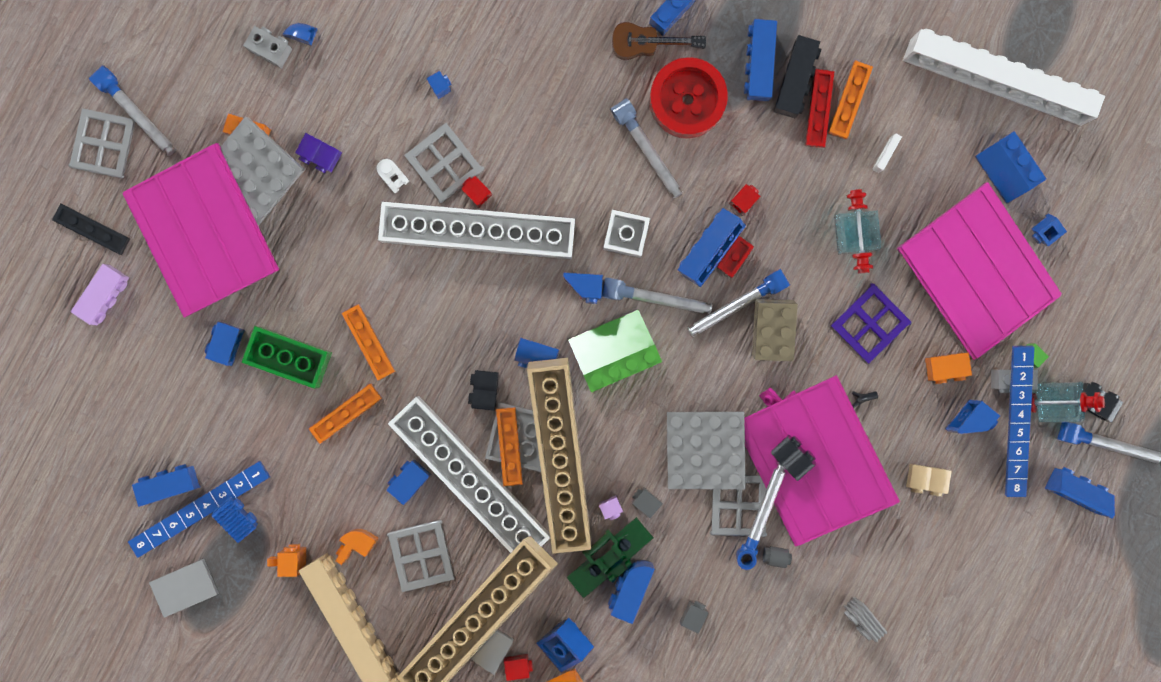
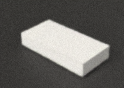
(887, 153)

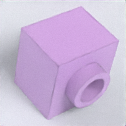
(611, 508)

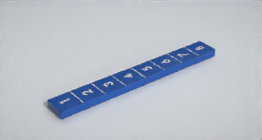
(1019, 421)
(198, 509)

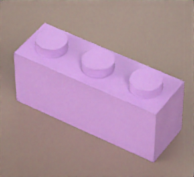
(100, 295)

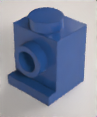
(1048, 230)

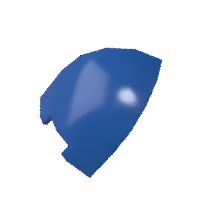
(301, 32)

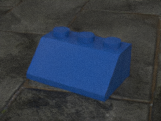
(1010, 167)
(1081, 492)

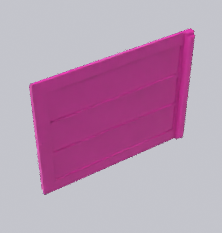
(200, 230)
(980, 271)
(847, 473)

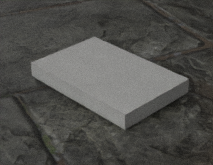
(184, 588)

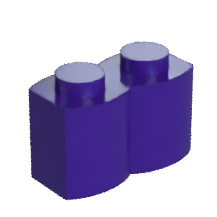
(318, 152)

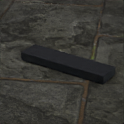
(91, 229)

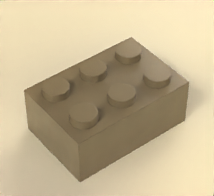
(774, 330)

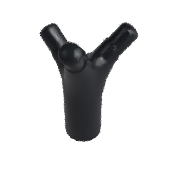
(864, 397)

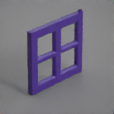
(871, 323)

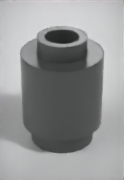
(777, 557)

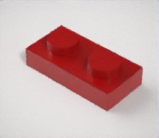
(735, 257)

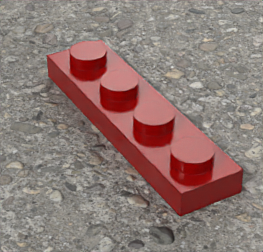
(819, 108)

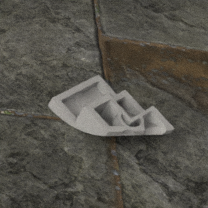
(493, 651)

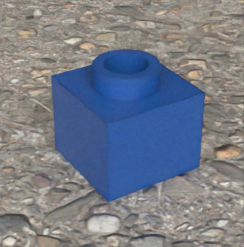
(439, 84)

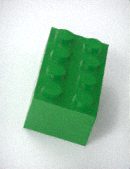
(286, 357)

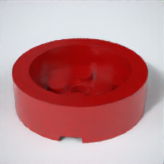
(691, 78)

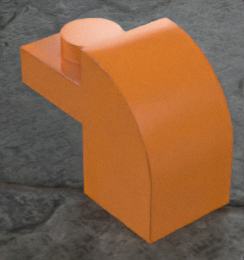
(358, 540)

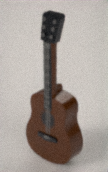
(634, 41)

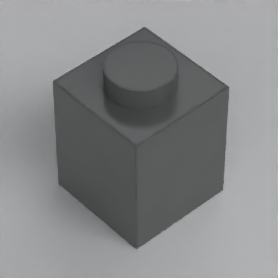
(646, 502)
(694, 616)

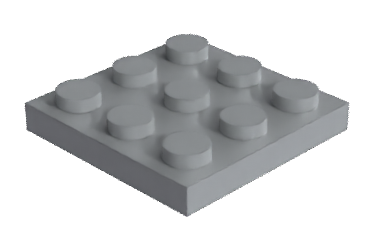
(527, 439)

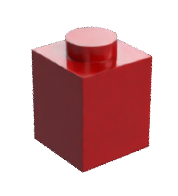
(476, 191)
(745, 199)
(517, 667)

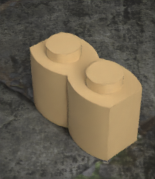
(928, 479)

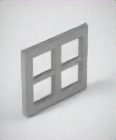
(102, 143)
(443, 162)
(738, 506)
(421, 555)

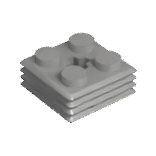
(867, 623)

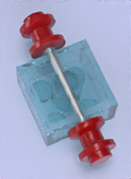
(858, 232)
(1064, 402)

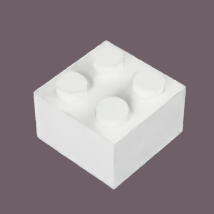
(626, 233)

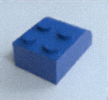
(531, 351)
(630, 590)

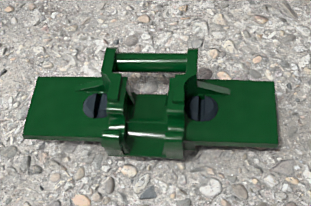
(614, 562)

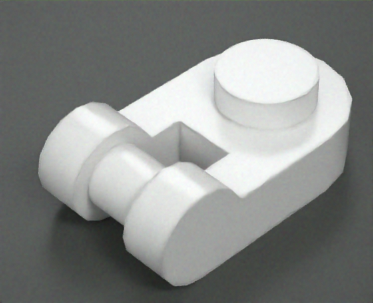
(387, 169)

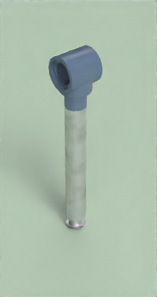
(625, 115)
(617, 289)

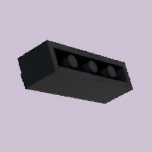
(796, 77)

